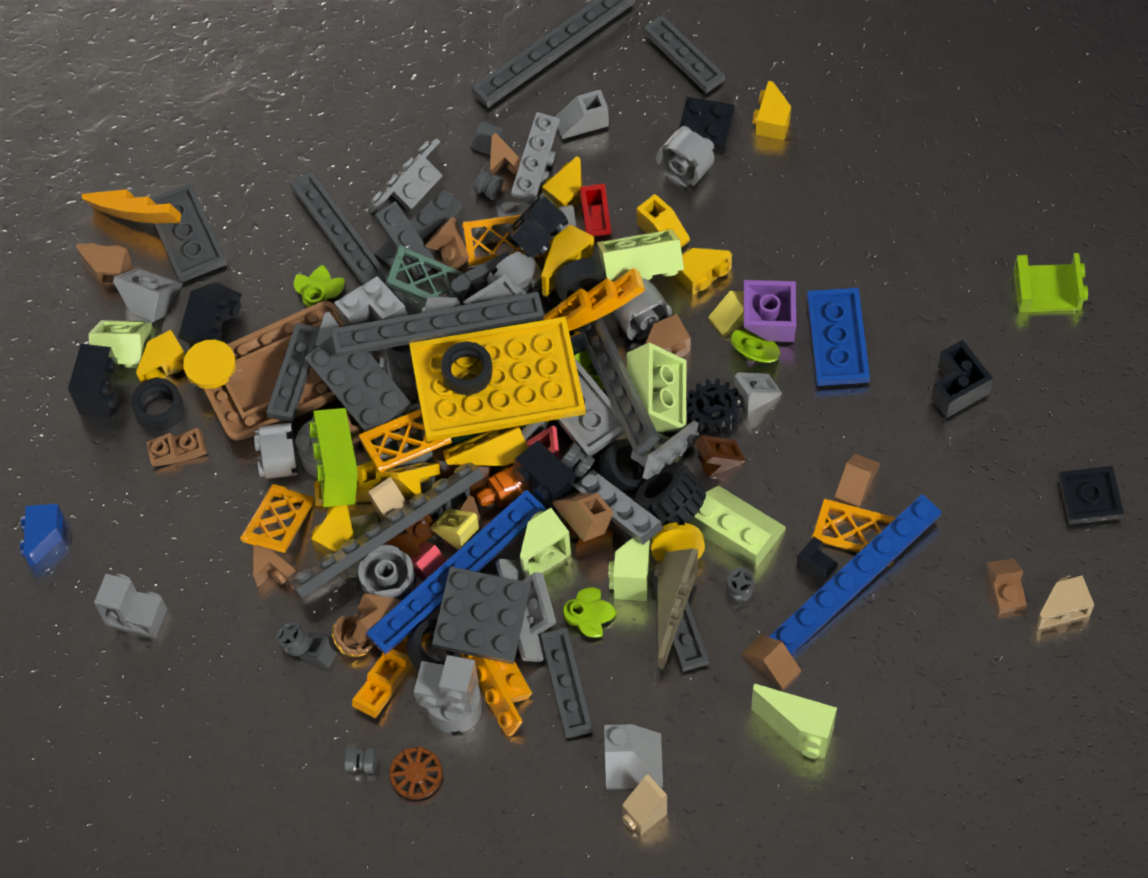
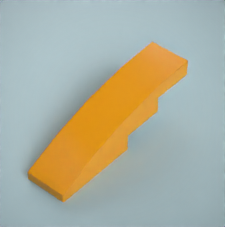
(127, 206)
(604, 298)
(384, 679)

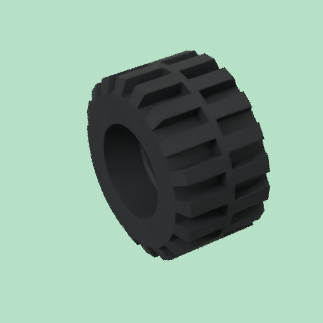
(672, 494)

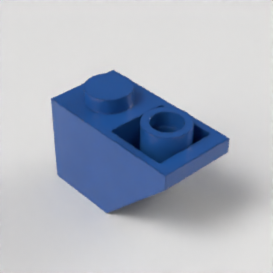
(41, 530)

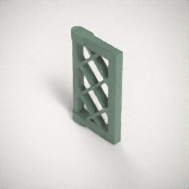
(420, 260)

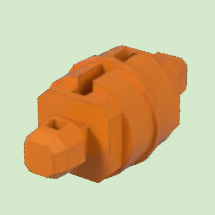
(502, 489)

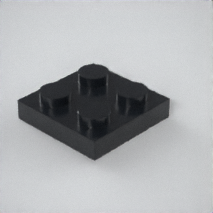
(709, 119)
(1090, 495)

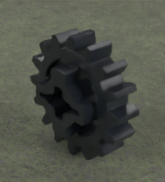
(714, 408)

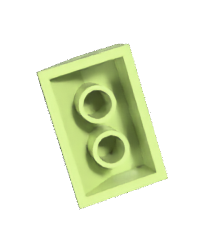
(647, 253)
(660, 384)
(737, 526)

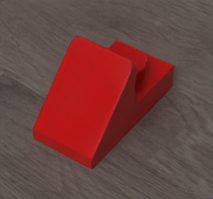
(595, 209)

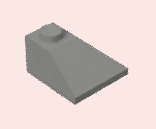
(147, 293)
(631, 755)

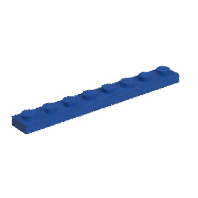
(471, 557)
(857, 574)

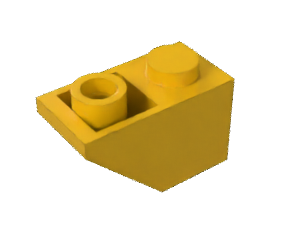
(774, 113)
(565, 185)
(657, 216)
(703, 267)
(161, 358)
(333, 531)

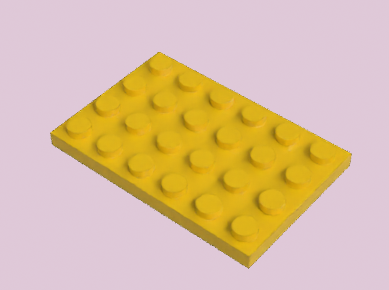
(529, 384)

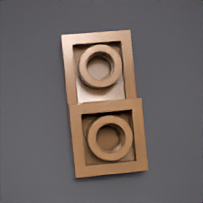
(176, 449)

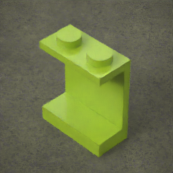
(1050, 286)

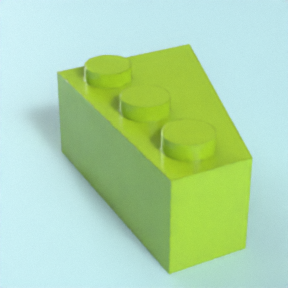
(334, 457)

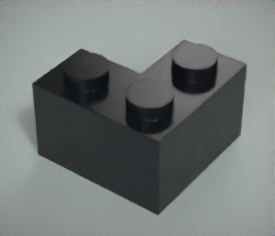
(536, 225)
(207, 311)
(964, 379)
(91, 380)
(543, 474)

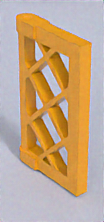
(488, 223)
(385, 430)
(848, 511)
(266, 539)

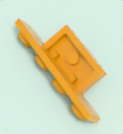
(502, 686)

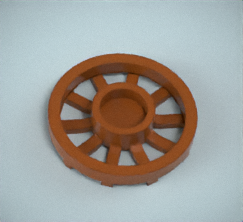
(415, 773)

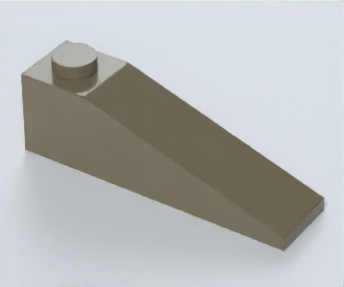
(675, 582)

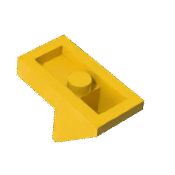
(410, 476)

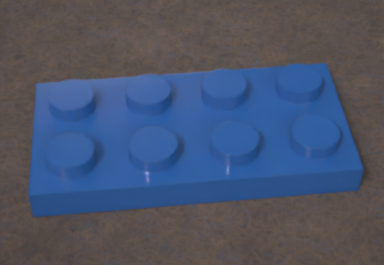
(838, 337)

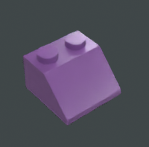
(770, 309)

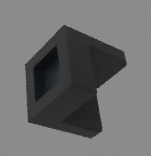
(815, 562)

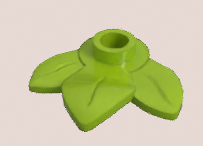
(318, 285)
(592, 610)

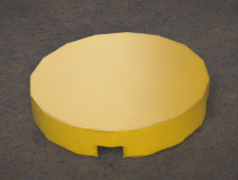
(209, 364)
(675, 538)

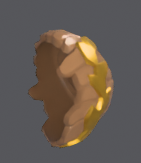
(343, 637)

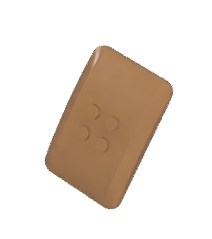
(259, 357)

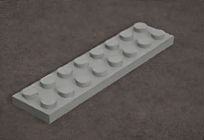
(600, 423)

